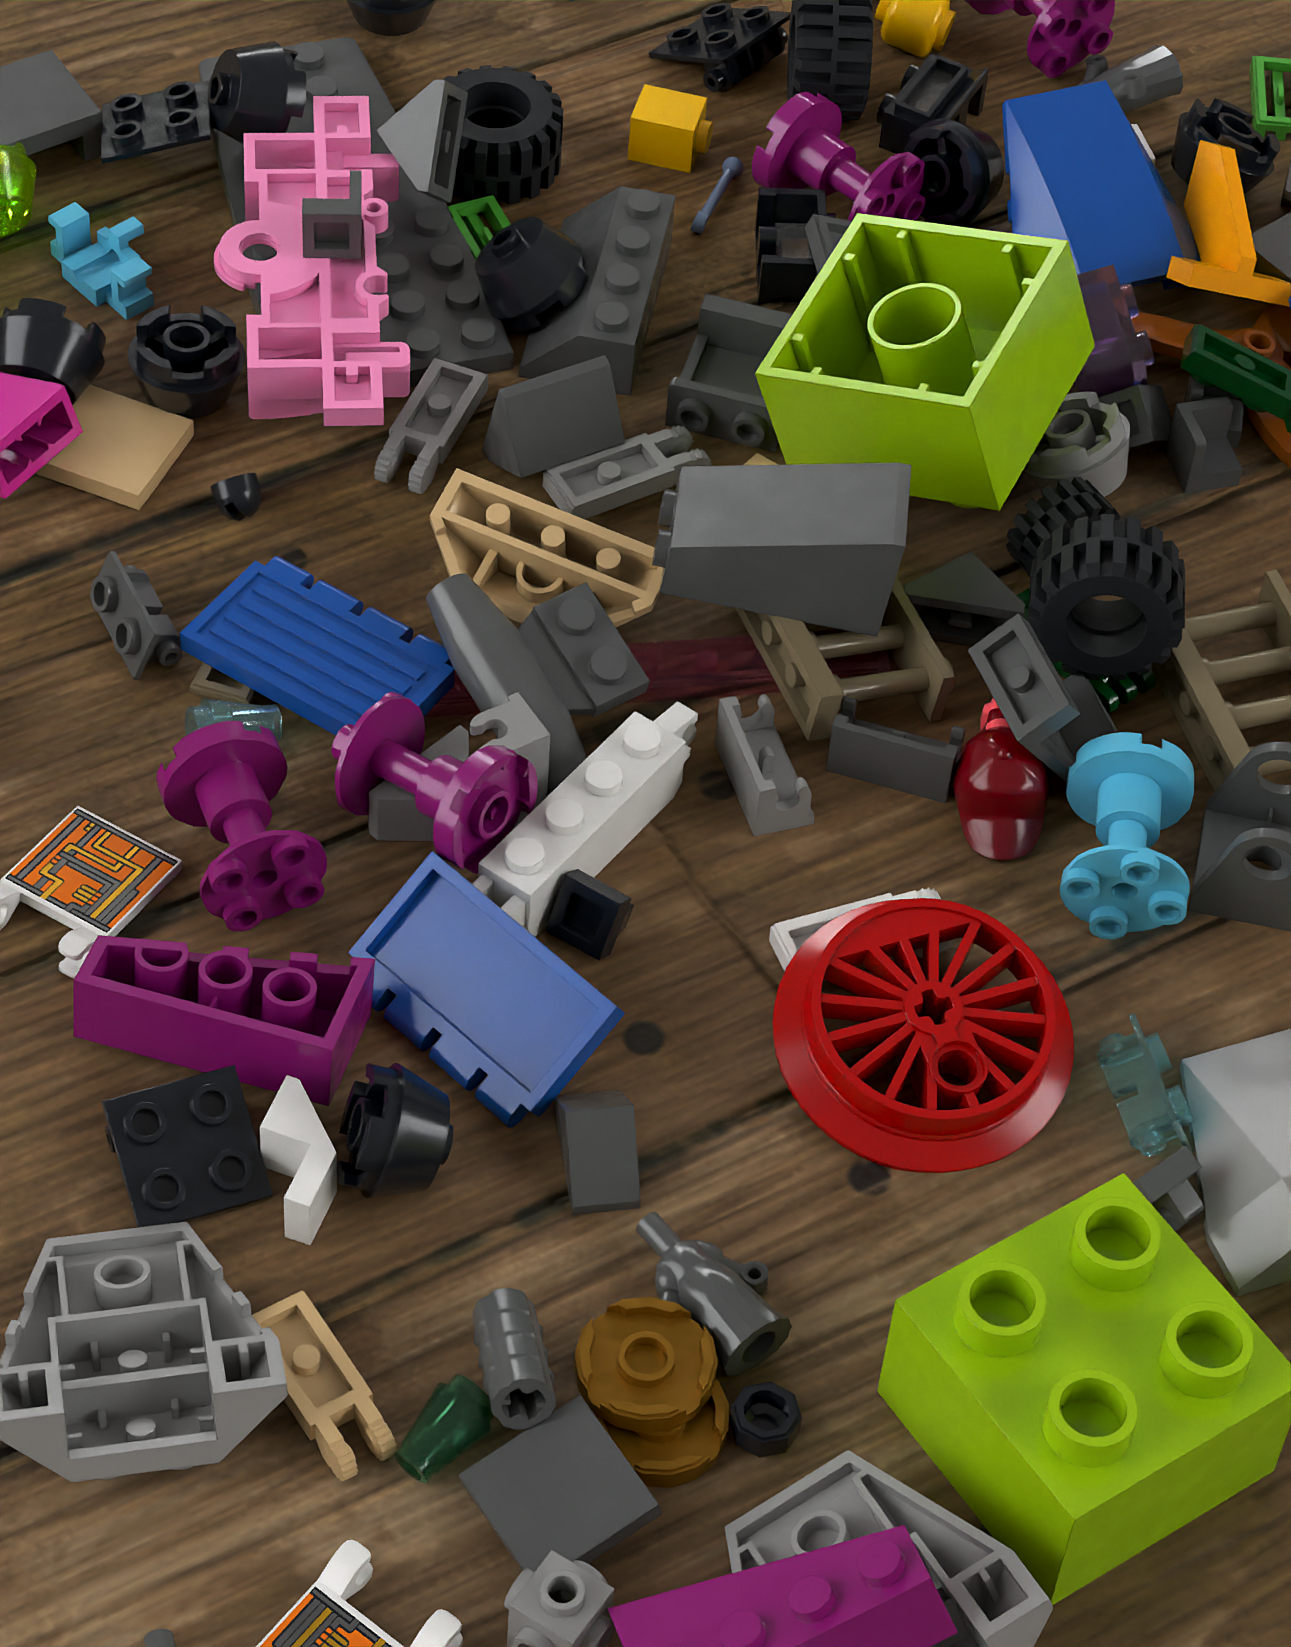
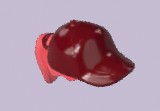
(999, 790)

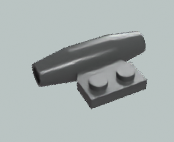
(559, 660)

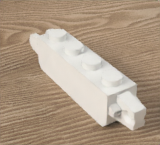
(589, 815)

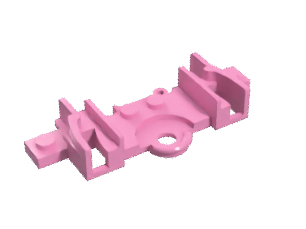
(318, 318)

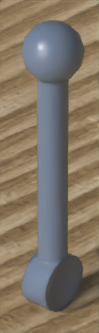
(731, 168)

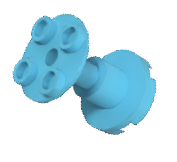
(1129, 796)

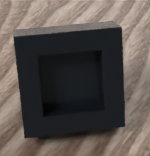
(589, 914)

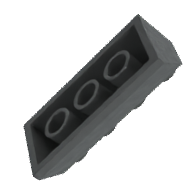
(625, 253)

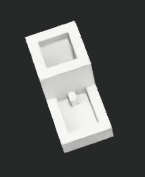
(299, 1147)

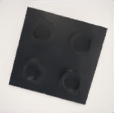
(727, 42)
(155, 121)
(186, 1148)

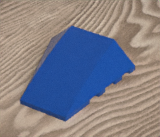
(1091, 182)

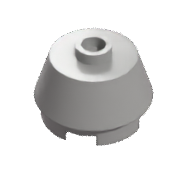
(1083, 442)

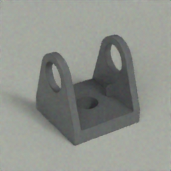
(1243, 824)

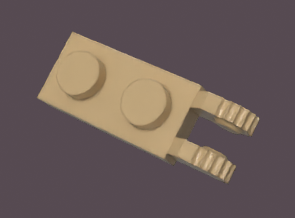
(324, 1384)

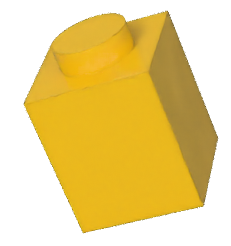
(669, 128)

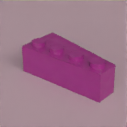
(226, 1010)
(835, 1596)

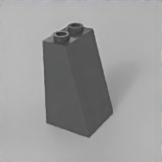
(787, 539)

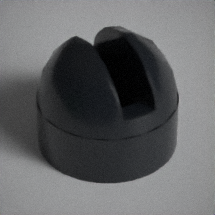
(238, 496)

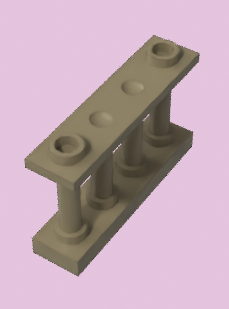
(1191, 681)
(817, 695)

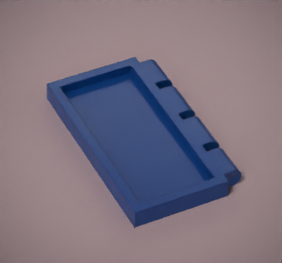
(314, 646)
(486, 988)

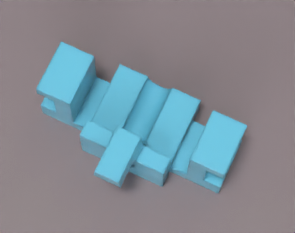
(106, 269)

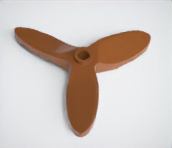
(1267, 337)

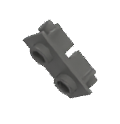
(132, 616)

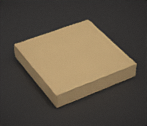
(121, 449)

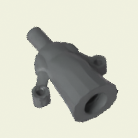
(1139, 79)
(718, 1295)

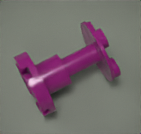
(1063, 29)
(809, 152)
(226, 783)
(468, 800)

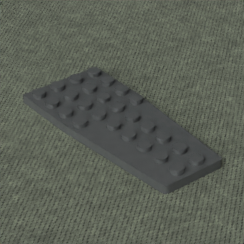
(429, 265)

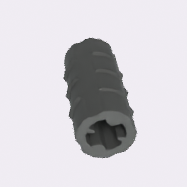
(513, 1359)

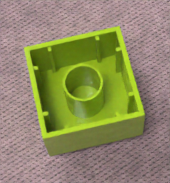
(930, 355)
(1087, 1386)

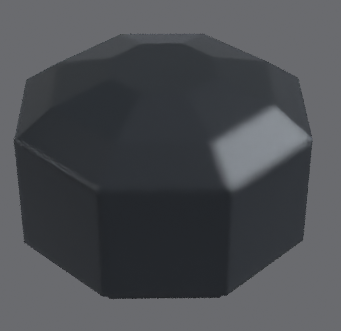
(765, 1419)

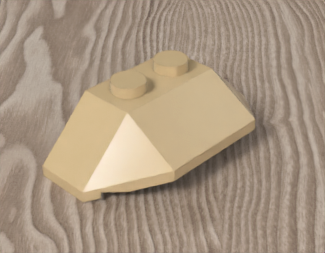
(533, 552)

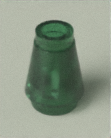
(447, 1427)

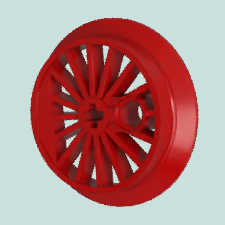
(931, 1028)

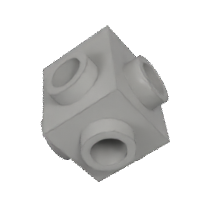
(560, 1606)

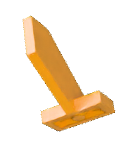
(1222, 233)

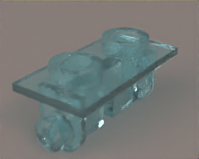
(1156, 1111)

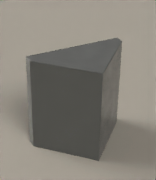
(554, 419)

